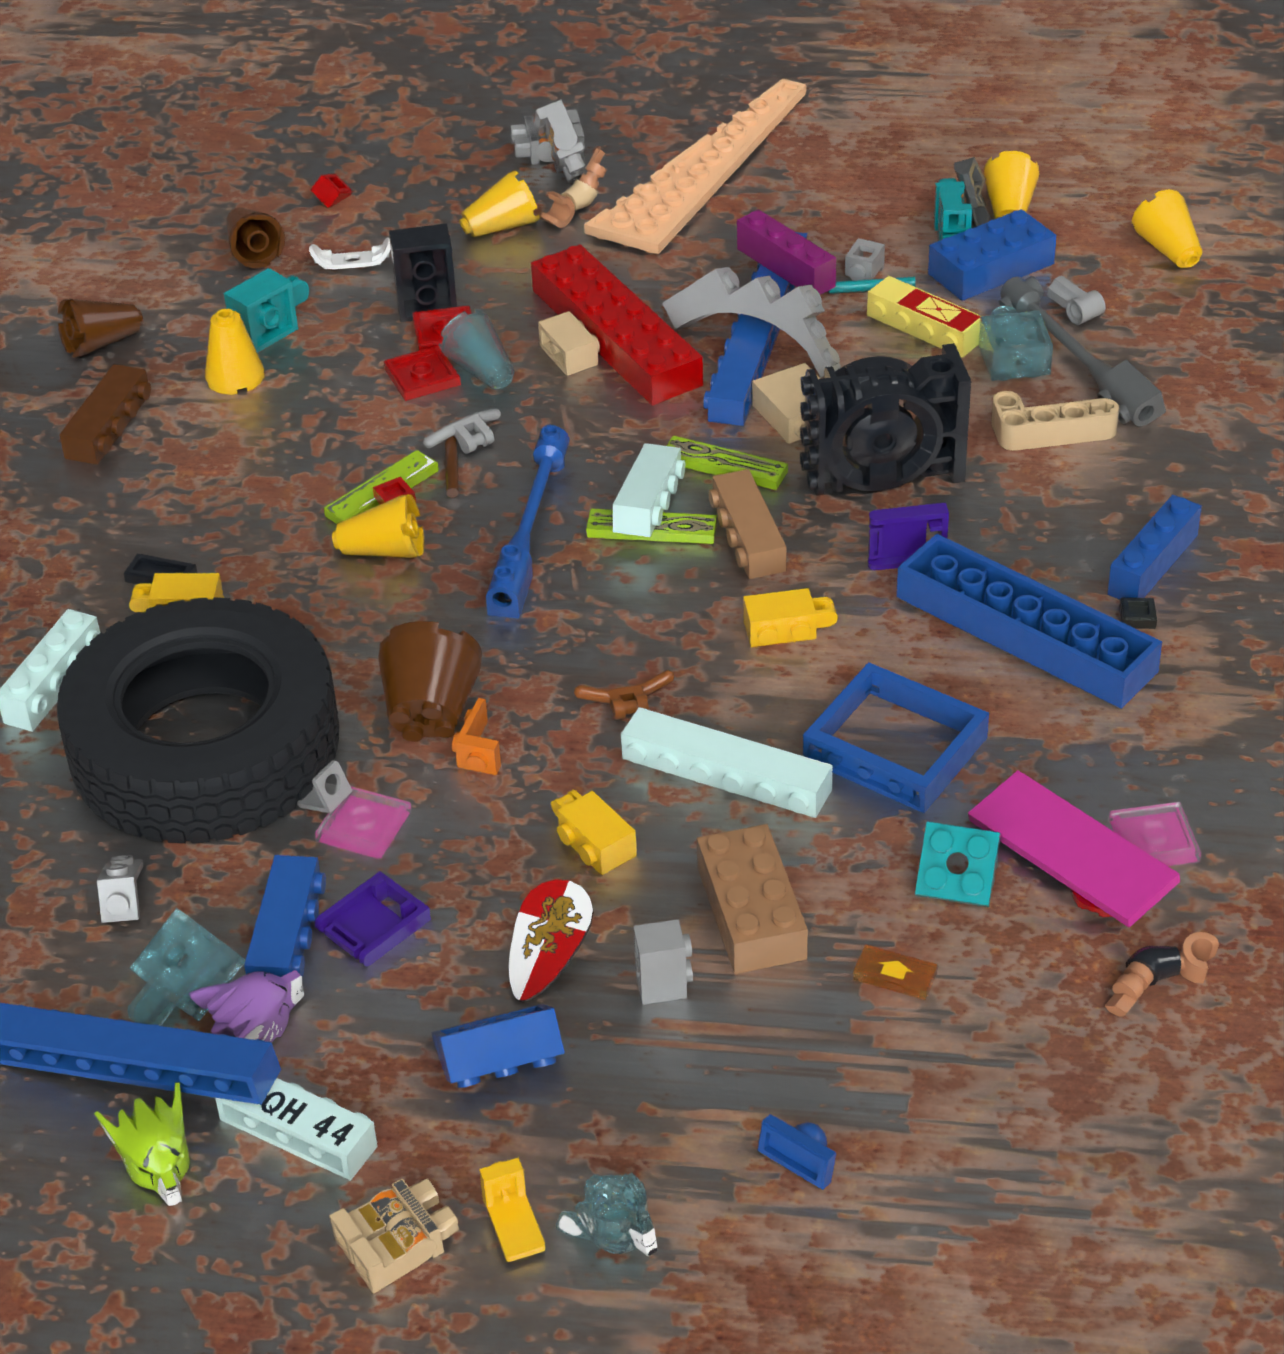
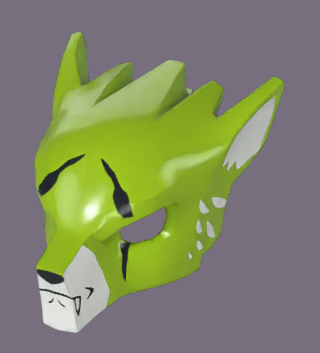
(153, 1142)

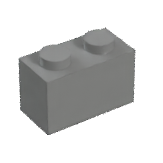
(662, 961)

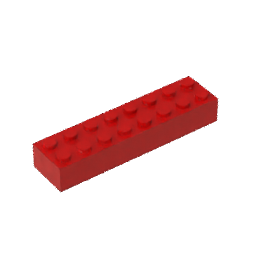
(628, 331)

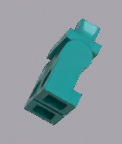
(950, 212)

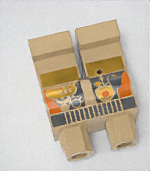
(393, 1232)

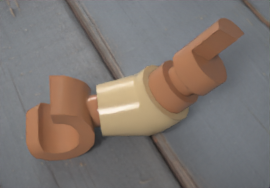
(578, 195)

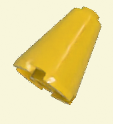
(1010, 182)
(500, 208)
(1169, 228)
(231, 356)
(382, 531)

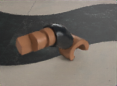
(1161, 962)

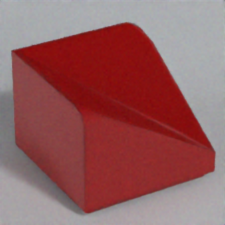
(330, 190)

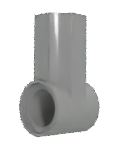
(1078, 304)

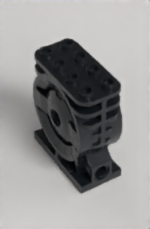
(884, 439)

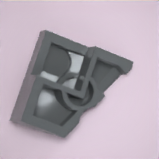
(974, 180)

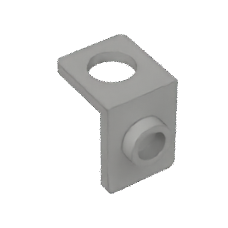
(327, 796)

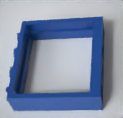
(879, 773)

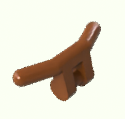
(628, 698)

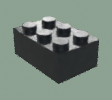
(422, 269)

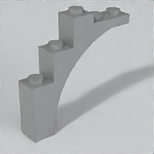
(761, 299)

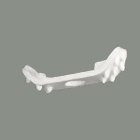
(338, 261)

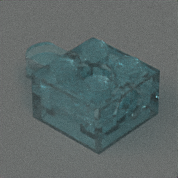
(1015, 336)
(169, 985)

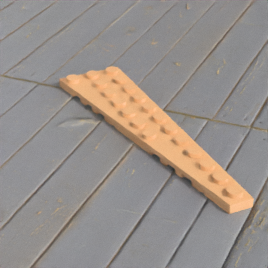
(688, 181)

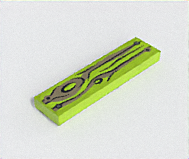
(720, 460)
(673, 528)

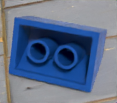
(499, 1044)

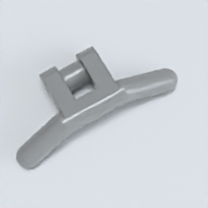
(461, 428)

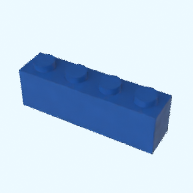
(1154, 549)
(286, 916)

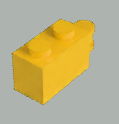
(175, 587)
(786, 616)
(594, 830)

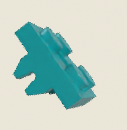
(969, 887)

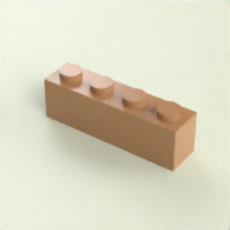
(748, 524)

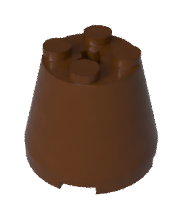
(427, 678)

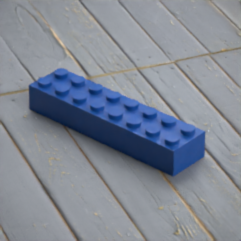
(1029, 620)

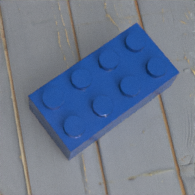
(991, 254)

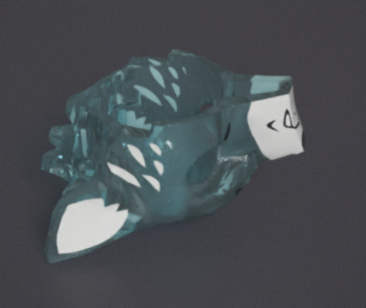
(612, 1215)

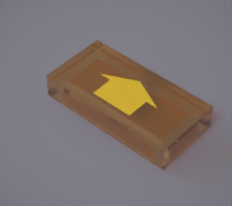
(895, 972)

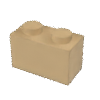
(568, 343)

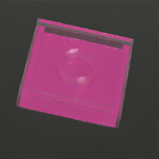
(364, 823)
(1158, 831)

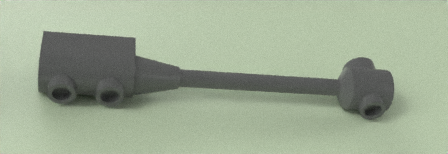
(1133, 392)

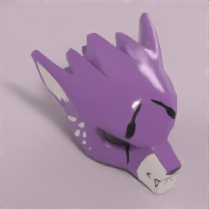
(251, 1004)

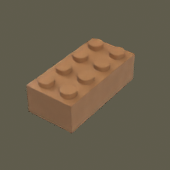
(751, 899)

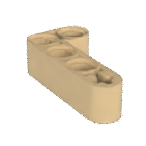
(1051, 424)

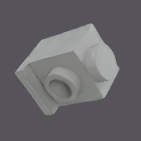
(864, 268)

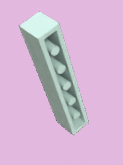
(727, 762)

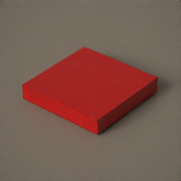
(431, 323)
(422, 373)

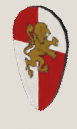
(547, 936)

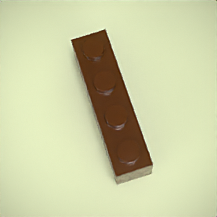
(105, 414)

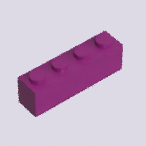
(785, 252)

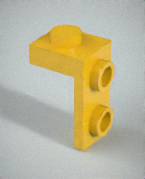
(510, 1210)

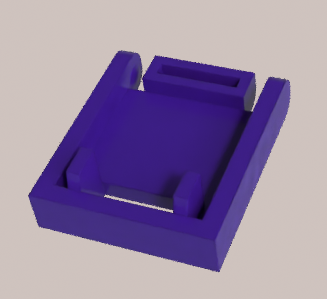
(901, 532)
(366, 925)

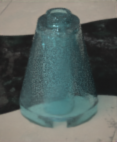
(476, 347)

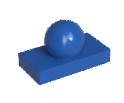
(799, 1149)

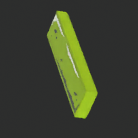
(412, 469)

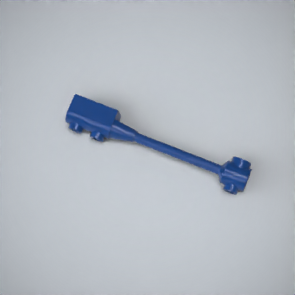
(514, 565)

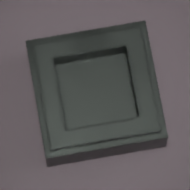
(1138, 612)

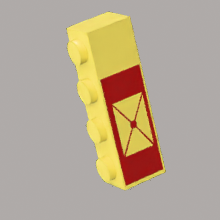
(923, 315)

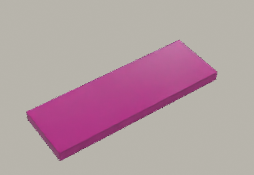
(1075, 848)

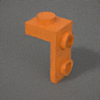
(471, 749)

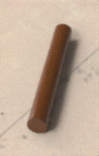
(451, 466)

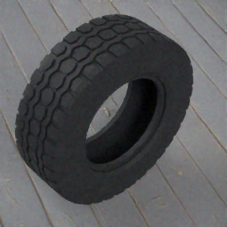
(209, 784)

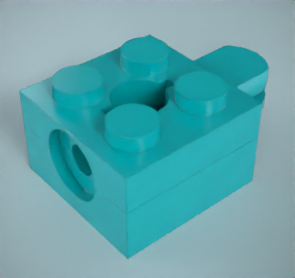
(268, 305)

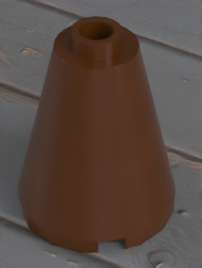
(254, 237)
(96, 324)

